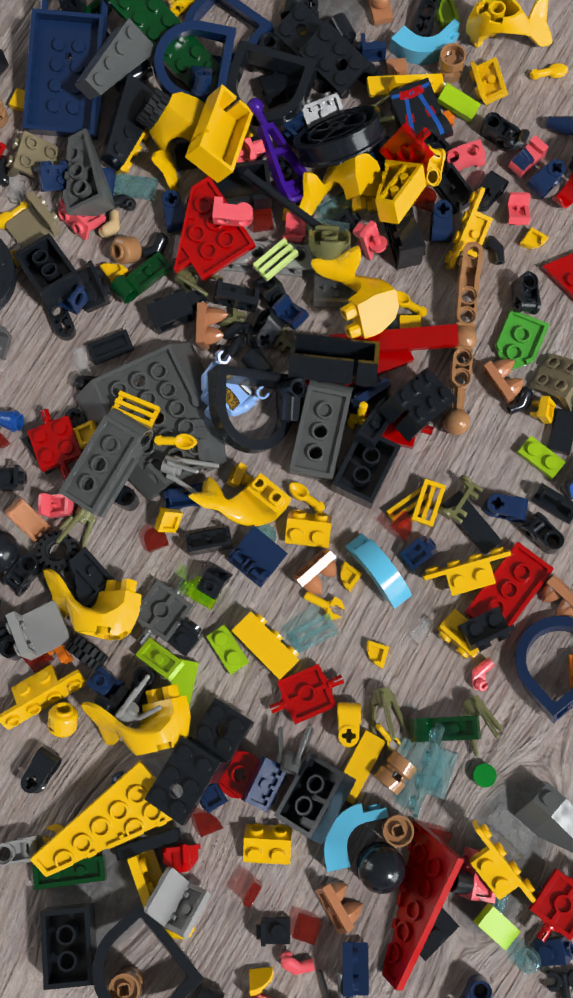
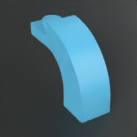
(421, 49)
(380, 569)
(349, 818)

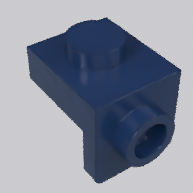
(290, 313)
(554, 950)

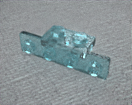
(435, 772)

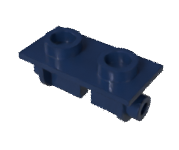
(178, 499)

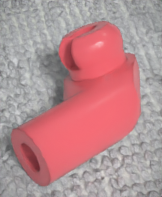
(479, 674)
(294, 966)

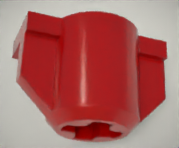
(181, 856)

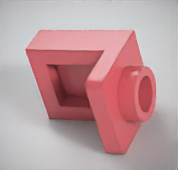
(518, 208)
(295, 228)
(54, 505)

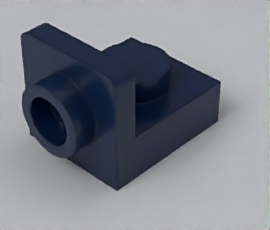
(372, 51)
(290, 129)
(419, 552)
(104, 682)

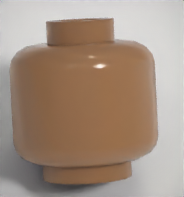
(126, 249)

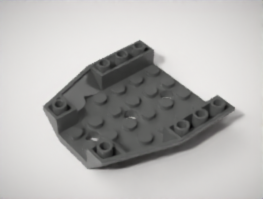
(174, 386)

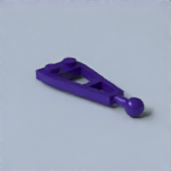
(291, 189)

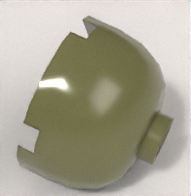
(328, 242)

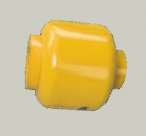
(62, 720)

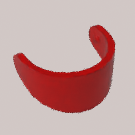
(565, 196)

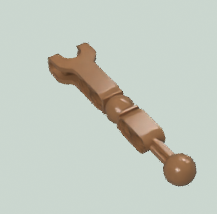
(468, 276)

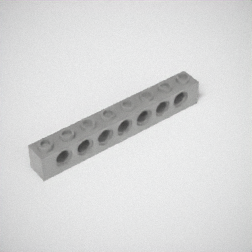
(245, 263)

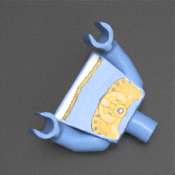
(237, 396)

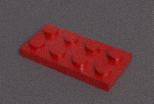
(516, 584)

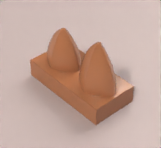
(205, 318)
(497, 372)
(308, 574)
(554, 590)
(340, 915)

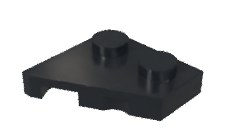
(87, 576)

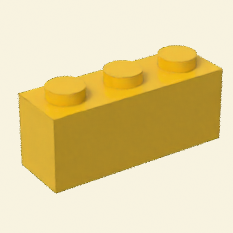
(266, 644)

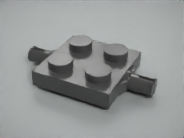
(163, 611)

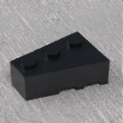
(406, 241)

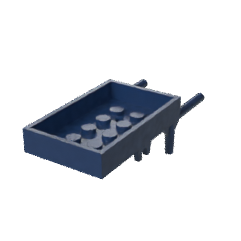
(51, 99)

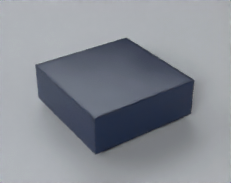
(213, 797)

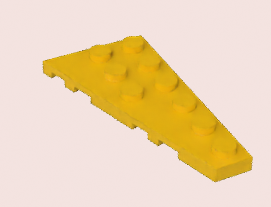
(107, 822)

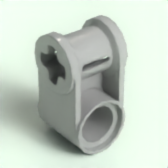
(20, 849)

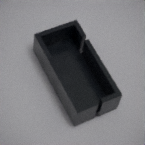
(334, 360)

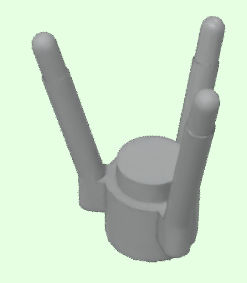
(174, 465)
(129, 710)

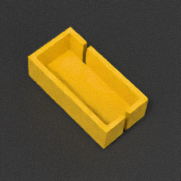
(219, 134)

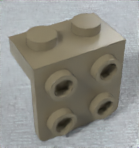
(28, 153)
(33, 222)
(556, 379)

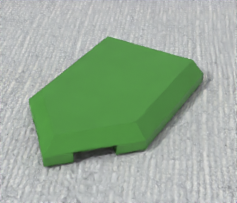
(520, 338)

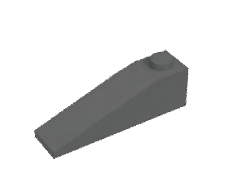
(86, 185)
(548, 815)

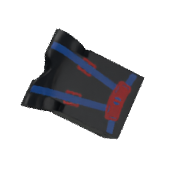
(420, 109)

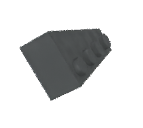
(116, 58)

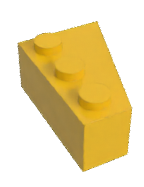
(399, 189)

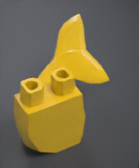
(507, 16)
(179, 121)
(358, 178)
(375, 300)
(254, 505)
(110, 616)
(156, 731)

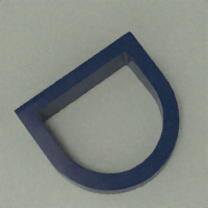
(201, 7)
(202, 29)
(552, 709)

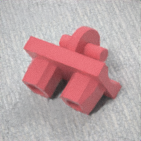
(251, 150)
(369, 239)

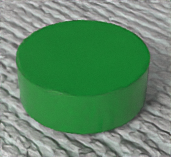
(484, 775)

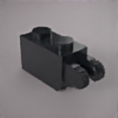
(174, 309)

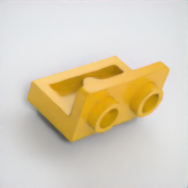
(489, 81)
(308, 528)
(267, 844)

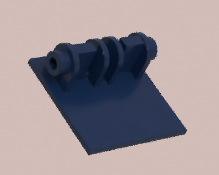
(257, 556)

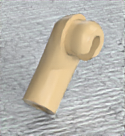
(112, 226)

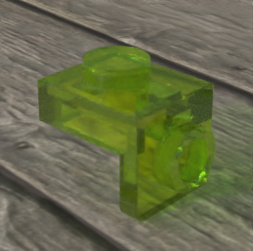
(198, 596)

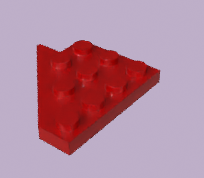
(206, 244)

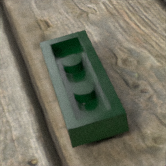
(83, 871)

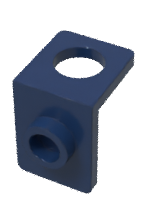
(75, 301)

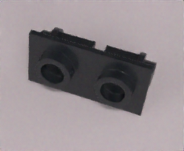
(554, 503)

